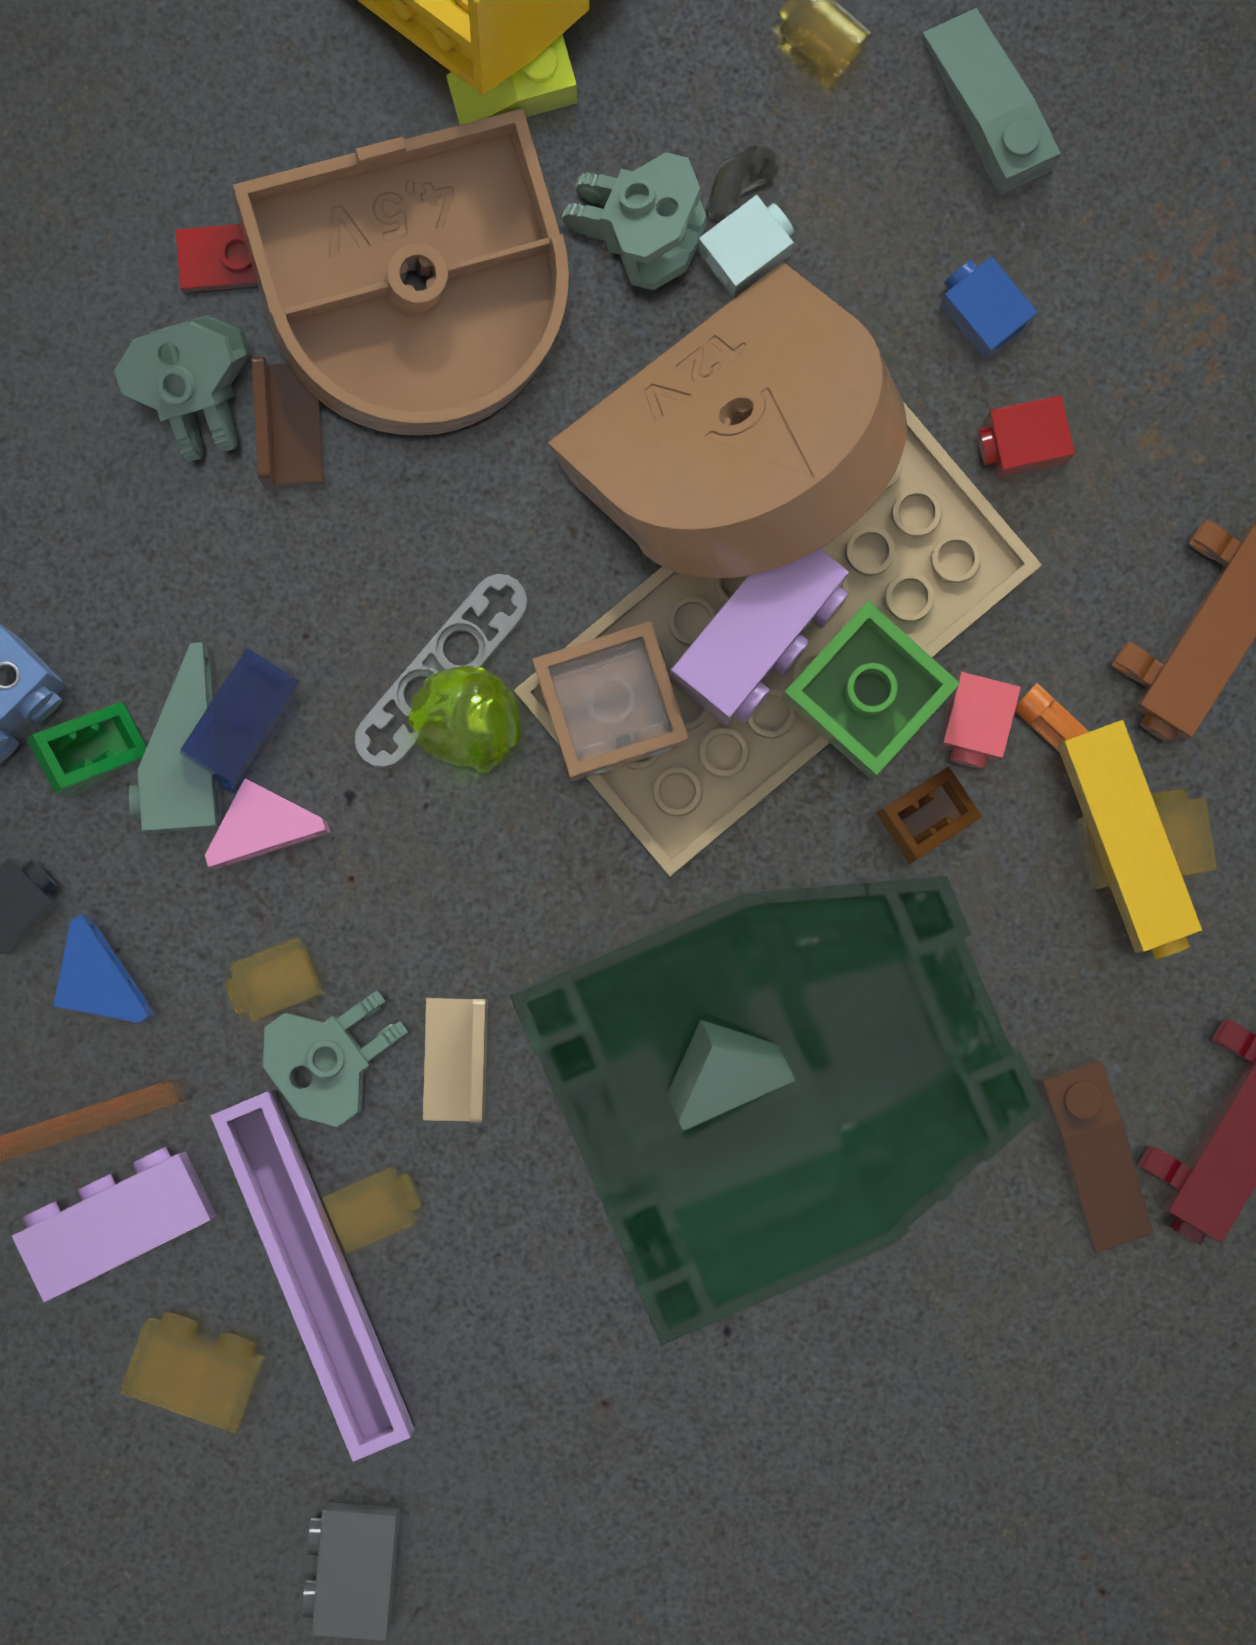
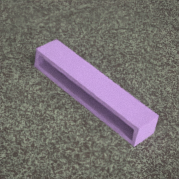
(313, 1275)

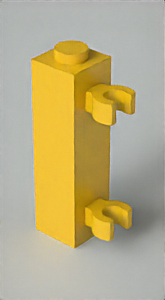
(1130, 840)

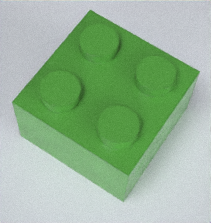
(870, 690)

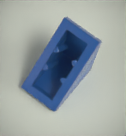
(95, 979)

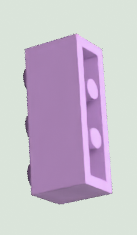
(112, 1223)

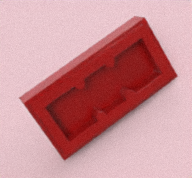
(213, 259)

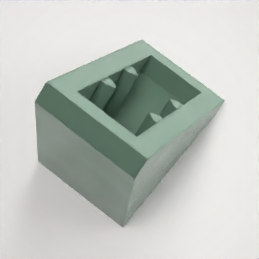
(724, 1072)

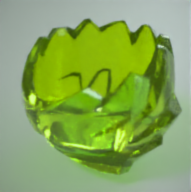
(466, 717)

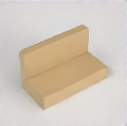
(455, 1060)

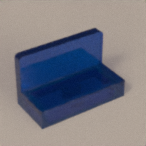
(240, 718)

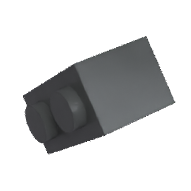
(353, 1571)

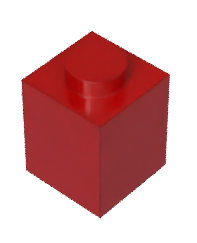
(1026, 437)

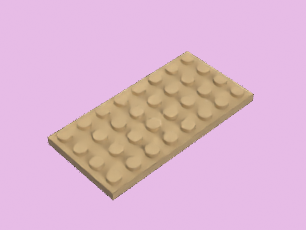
(921, 554)

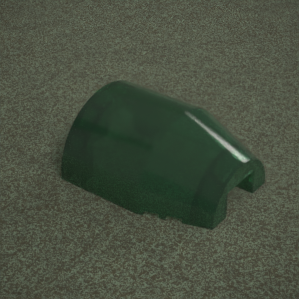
(888, 1108)

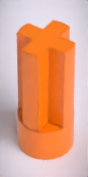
(1048, 717)

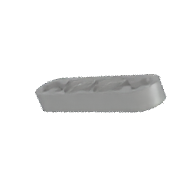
(433, 660)

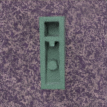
(992, 102)
(170, 788)

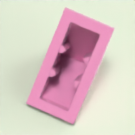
(260, 824)

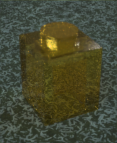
(273, 981)
(373, 1208)

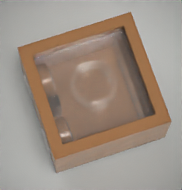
(611, 701)

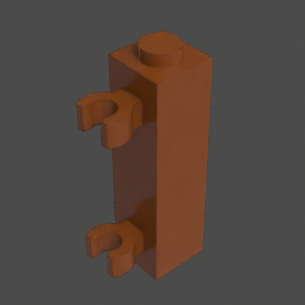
(1209, 646)

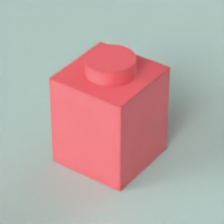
(978, 720)

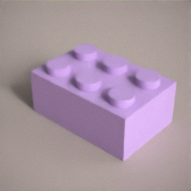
(759, 633)

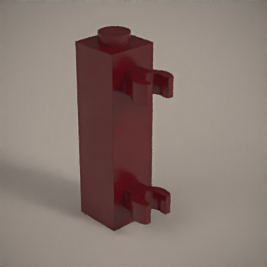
(1222, 1168)

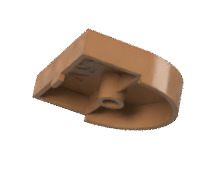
(455, 208)
(745, 435)

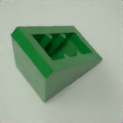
(87, 749)

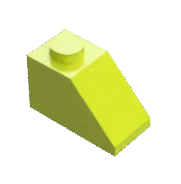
(537, 88)

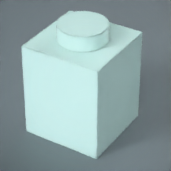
(747, 244)

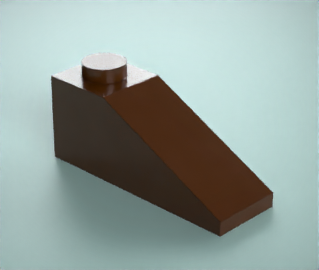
(1095, 1154)

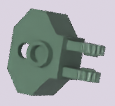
(644, 217)
(184, 372)
(331, 1056)

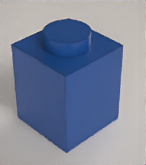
(986, 306)

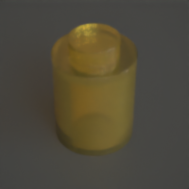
(824, 33)

